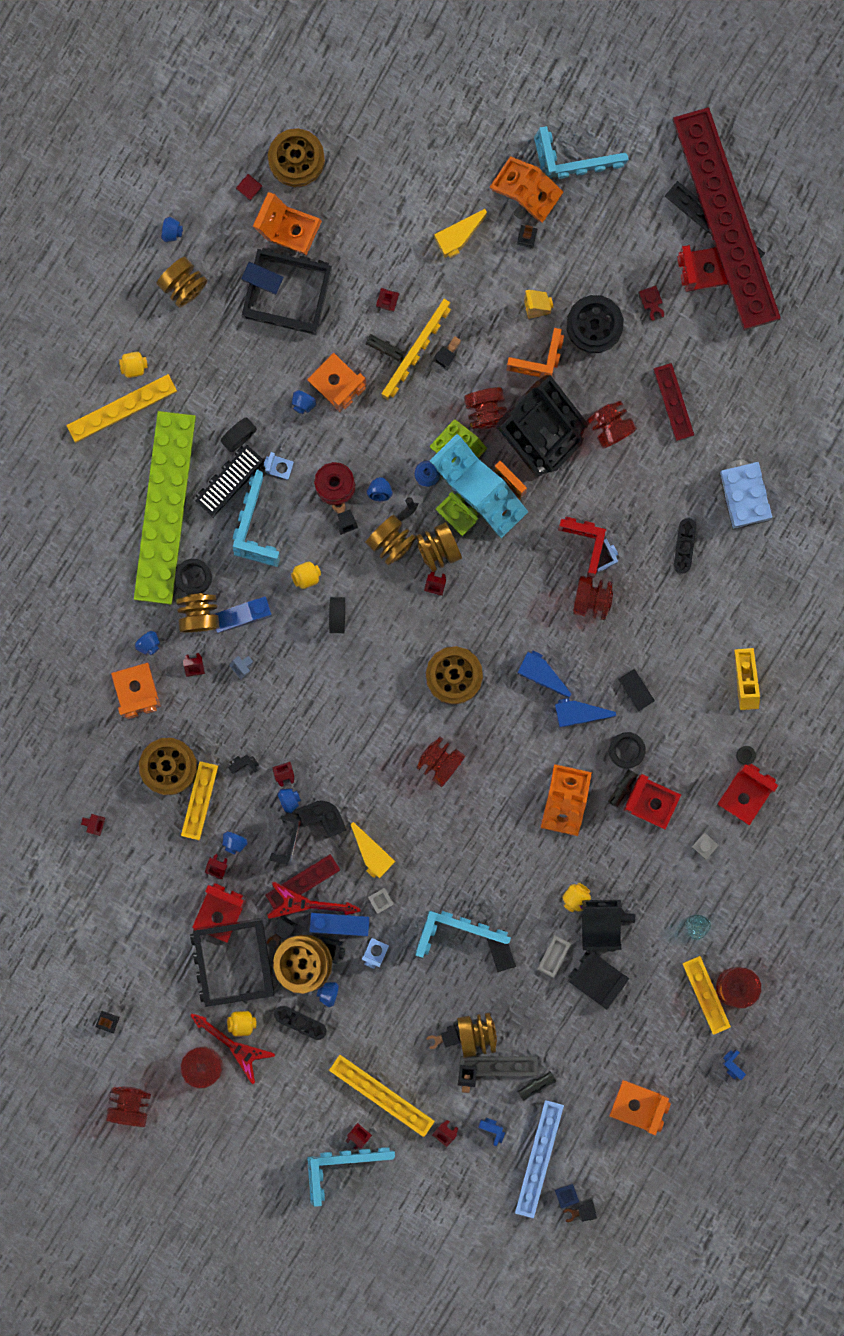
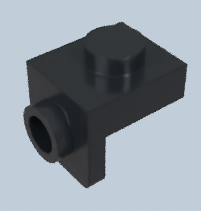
(238, 763)
(335, 947)

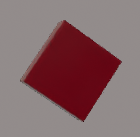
(249, 187)

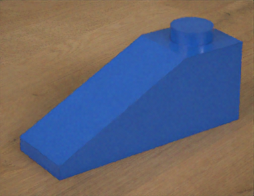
(244, 614)
(539, 671)
(576, 713)
(339, 924)

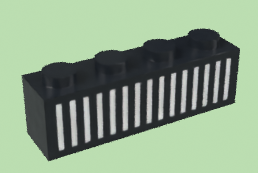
(229, 481)

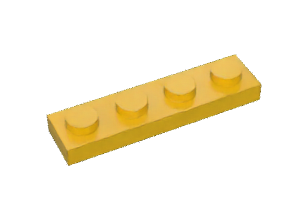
(199, 800)
(706, 995)

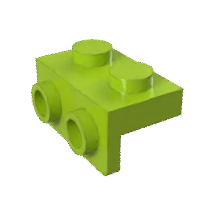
(457, 513)

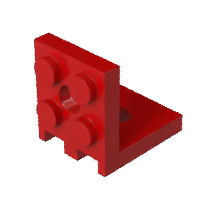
(693, 274)
(588, 530)
(752, 783)
(640, 799)
(219, 901)

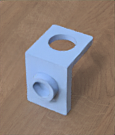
(271, 463)
(612, 553)
(371, 960)

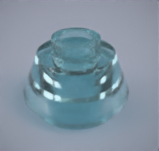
(697, 926)

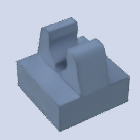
(240, 666)

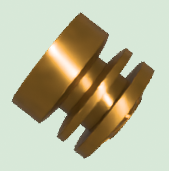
(178, 278)
(391, 540)
(438, 547)
(197, 613)
(477, 1035)

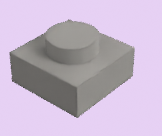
(705, 846)
(380, 900)

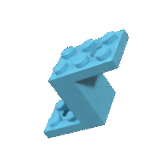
(479, 486)

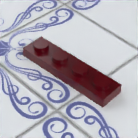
(673, 402)
(306, 879)

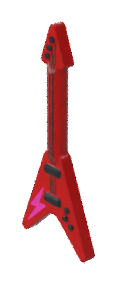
(295, 902)
(243, 1053)

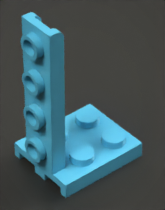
(548, 157)
(251, 549)
(463, 923)
(326, 1158)

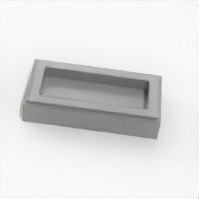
(554, 956)

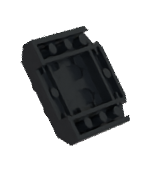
(543, 427)

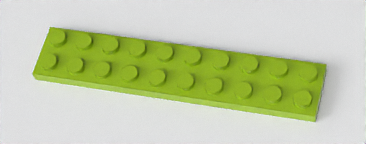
(164, 507)

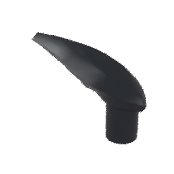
(409, 510)

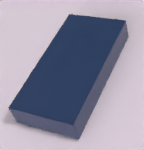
(262, 278)

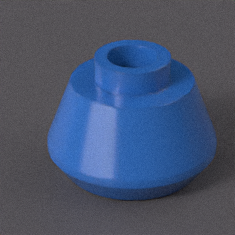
(171, 230)
(303, 402)
(421, 475)
(379, 490)
(148, 643)
(289, 799)
(234, 842)
(328, 993)

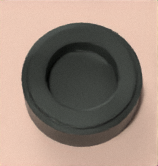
(746, 755)

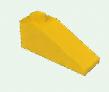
(456, 236)
(537, 303)
(747, 679)
(373, 855)

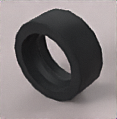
(238, 434)
(193, 562)
(337, 615)
(641, 746)

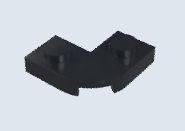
(323, 811)

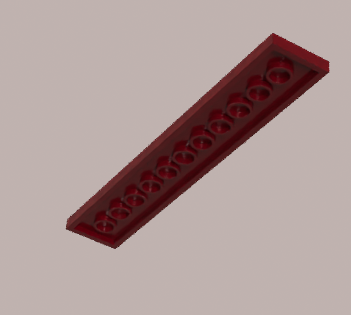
(726, 219)

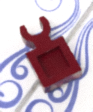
(651, 300)

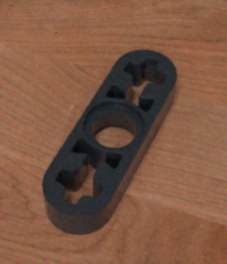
(691, 541)
(302, 1030)

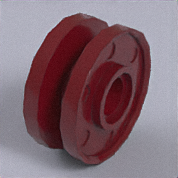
(330, 473)

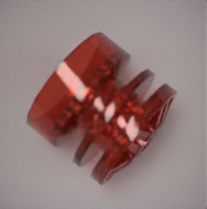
(486, 407)
(612, 425)
(593, 598)
(440, 761)
(749, 989)
(213, 1067)
(128, 1106)

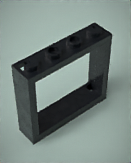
(301, 262)
(264, 958)

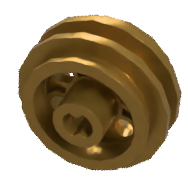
(299, 177)
(436, 666)
(185, 756)
(318, 963)

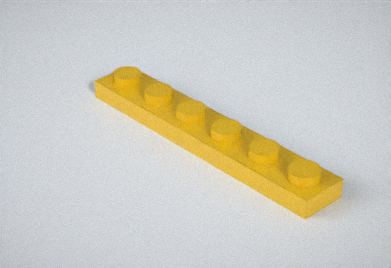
(412, 356)
(121, 408)
(381, 1095)

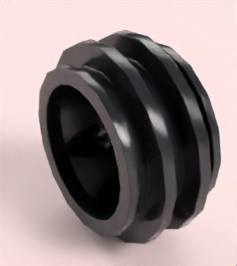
(607, 308)

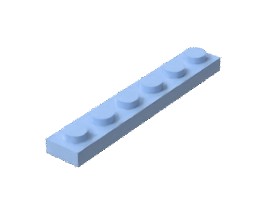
(539, 1159)

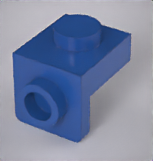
(734, 1071)
(490, 1125)

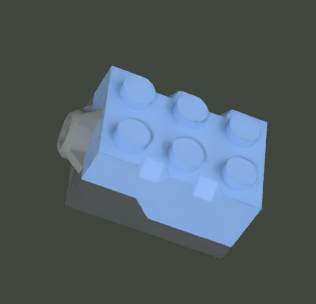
(745, 494)

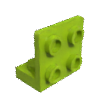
(469, 438)

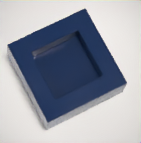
(566, 1195)

